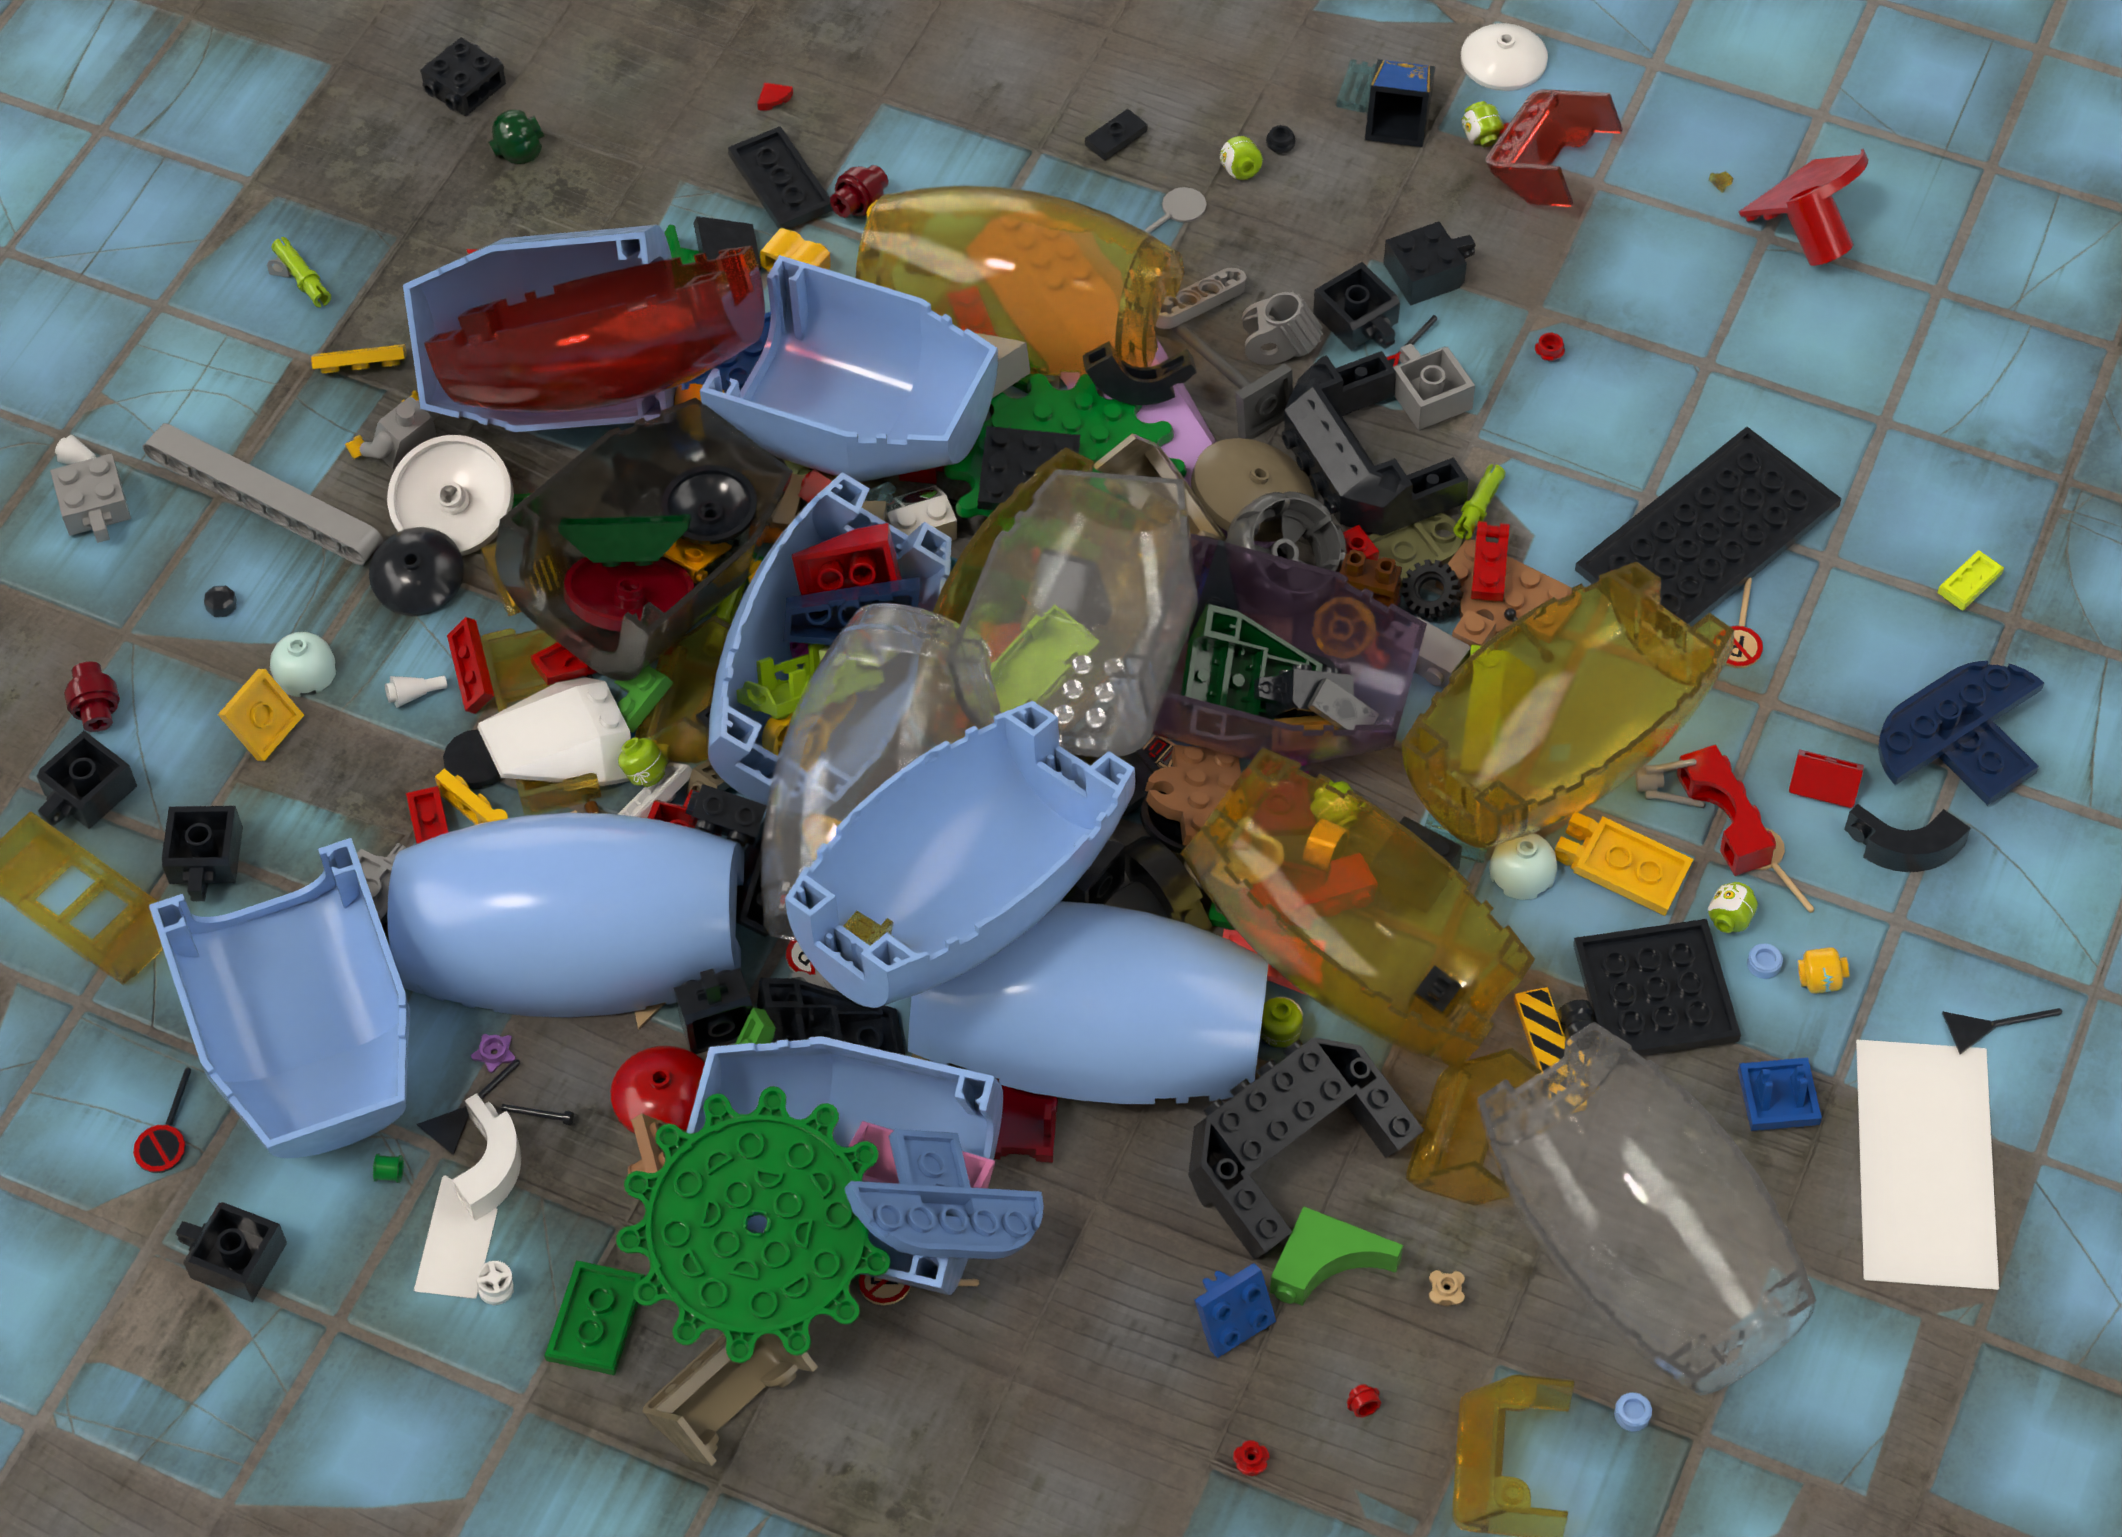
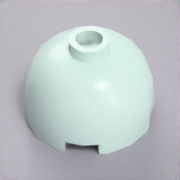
(302, 663)
(1524, 866)

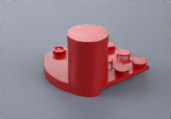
(1810, 205)

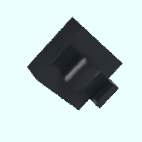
(1437, 989)

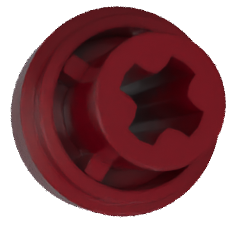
(858, 190)
(91, 696)

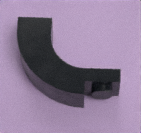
(1133, 383)
(1907, 849)
(1168, 879)

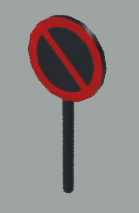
(162, 1145)

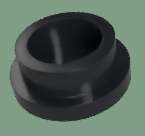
(1280, 139)

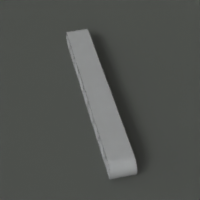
(263, 494)

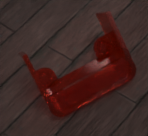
(1540, 132)

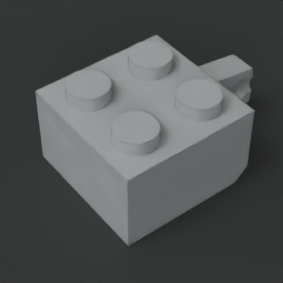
(1432, 386)
(91, 496)

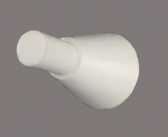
(72, 451)
(406, 689)

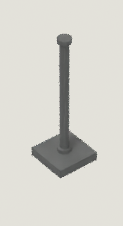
(1257, 403)

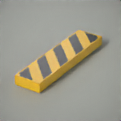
(1541, 1026)

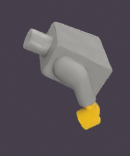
(397, 433)

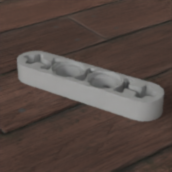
(1225, 283)

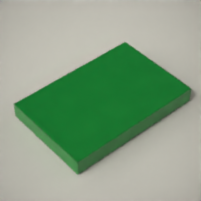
(594, 1318)

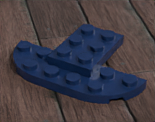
(1957, 724)

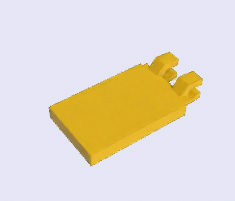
(1624, 861)

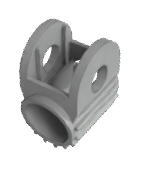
(1292, 330)

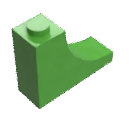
(1323, 1248)

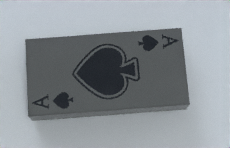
(1340, 707)

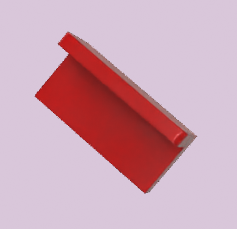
(1826, 778)

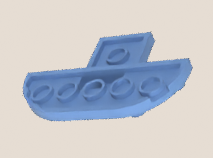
(937, 1209)

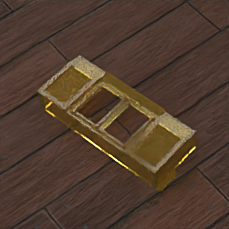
(516, 679)
(37, 855)

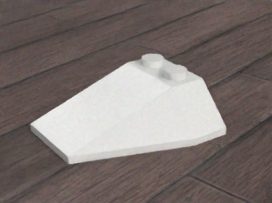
(559, 734)

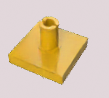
(261, 714)

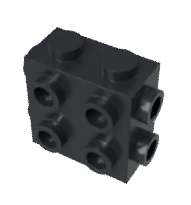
(463, 76)
(725, 814)

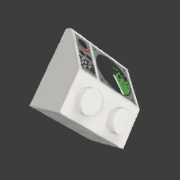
(922, 506)

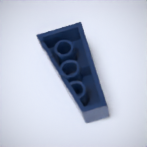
(823, 615)

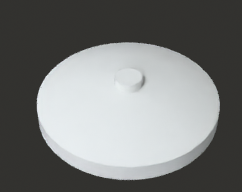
(452, 488)

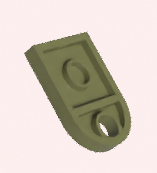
(1419, 543)

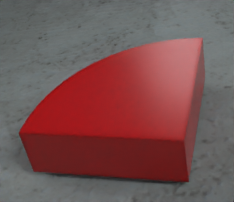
(773, 95)

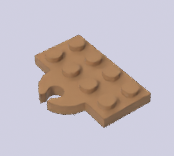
(1523, 587)
(1191, 786)

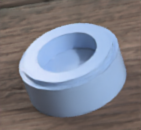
(1764, 961)
(1633, 1412)

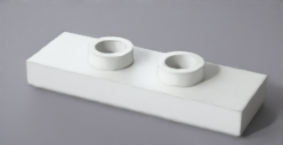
(665, 790)

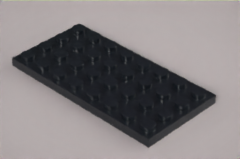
(1717, 525)

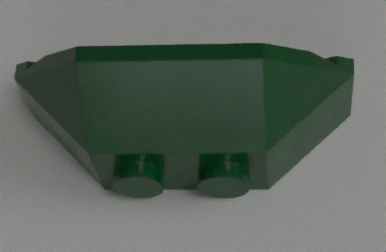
(624, 538)

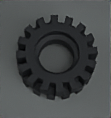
(1425, 573)

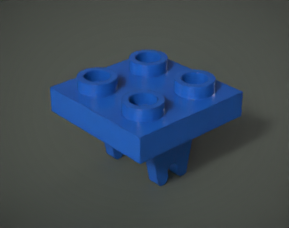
(1779, 1094)
(1234, 1308)

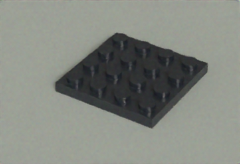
(1658, 987)

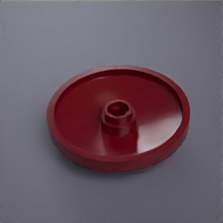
(607, 593)

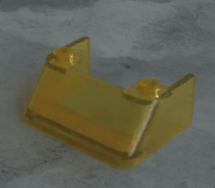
(693, 669)
(1453, 1142)
(1481, 1495)

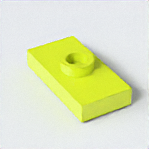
(1970, 580)

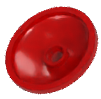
(671, 1101)

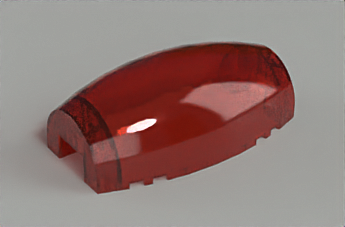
(603, 336)

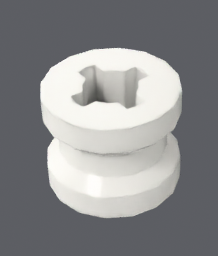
(492, 1274)

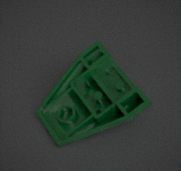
(1230, 654)

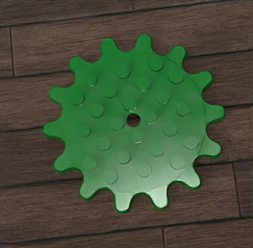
(1076, 411)
(701, 1213)

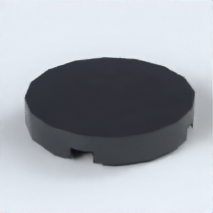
(471, 760)

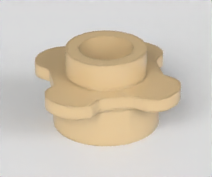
(1446, 1297)

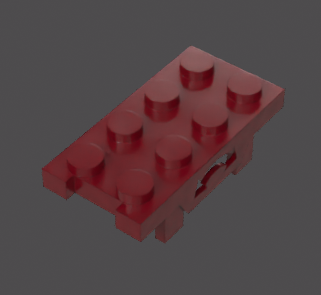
(1027, 1125)

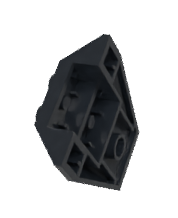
(811, 1010)

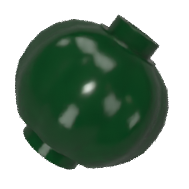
(516, 137)

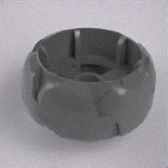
(1299, 517)

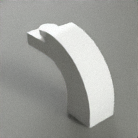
(496, 1173)

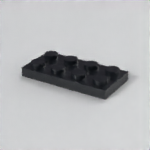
(780, 178)

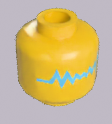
(1822, 970)

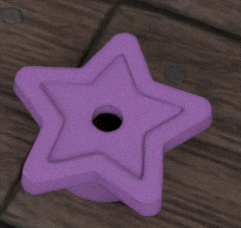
(492, 1043)

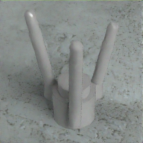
(1652, 777)

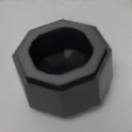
(220, 601)

